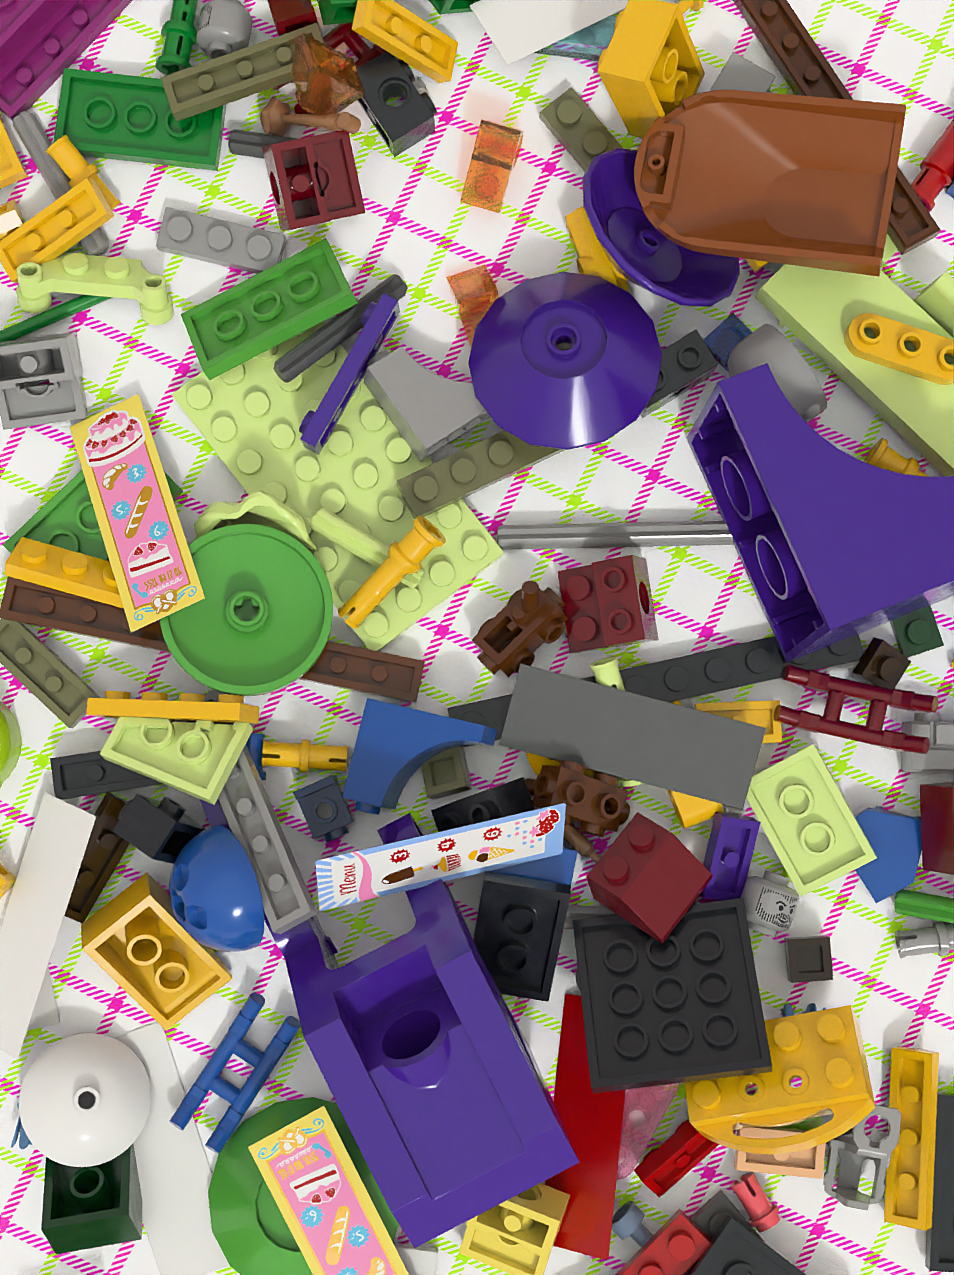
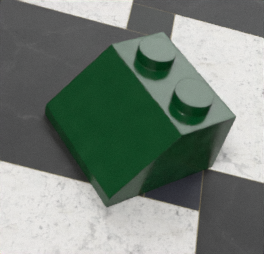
(92, 1204)

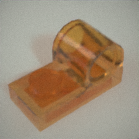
(491, 165)

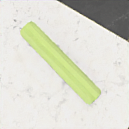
(357, 541)

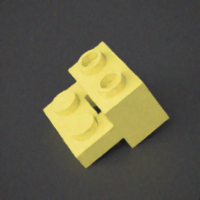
(517, 1232)

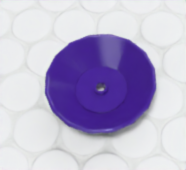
(639, 248)
(565, 394)

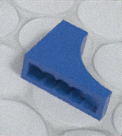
(395, 744)

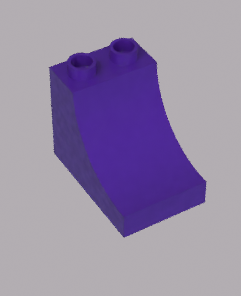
(815, 528)

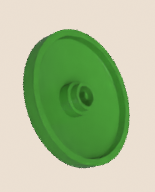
(260, 614)

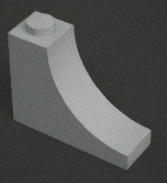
(421, 404)

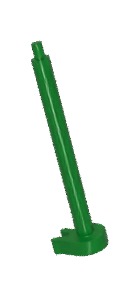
(50, 316)

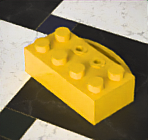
(815, 1046)

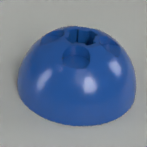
(217, 892)

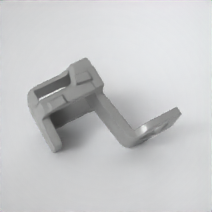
(853, 1153)

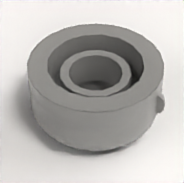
(787, 366)

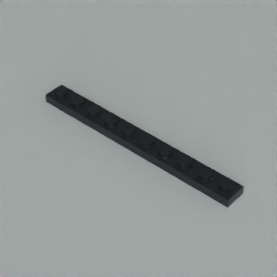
(689, 675)

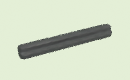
(334, 331)

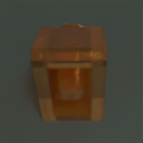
(324, 77)

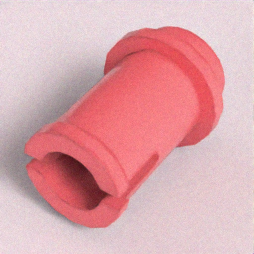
(756, 1203)

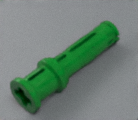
(178, 37)

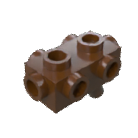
(520, 629)
(588, 800)

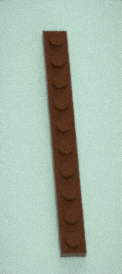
(337, 666)

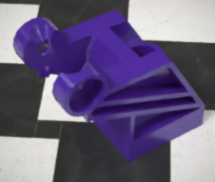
(427, 1064)

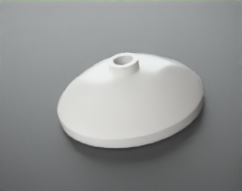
(52, 1091)

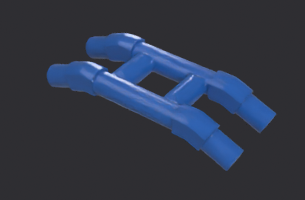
(210, 1075)

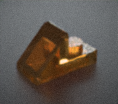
(473, 296)

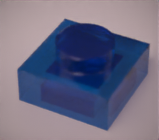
(725, 338)

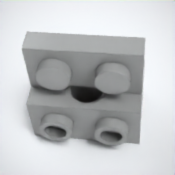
(37, 359)

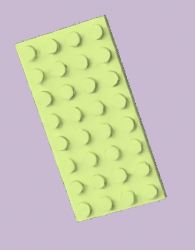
(255, 431)

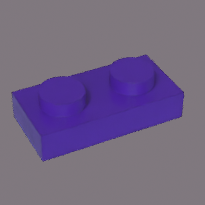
(729, 855)

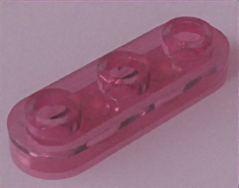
(635, 1138)

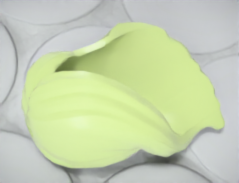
(257, 509)

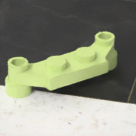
(97, 277)

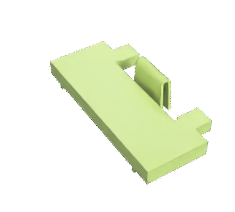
(820, 307)

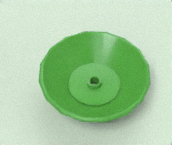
(243, 1209)

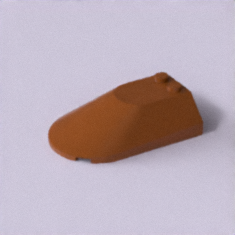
(774, 177)

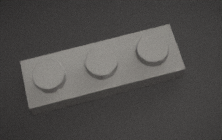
(219, 241)

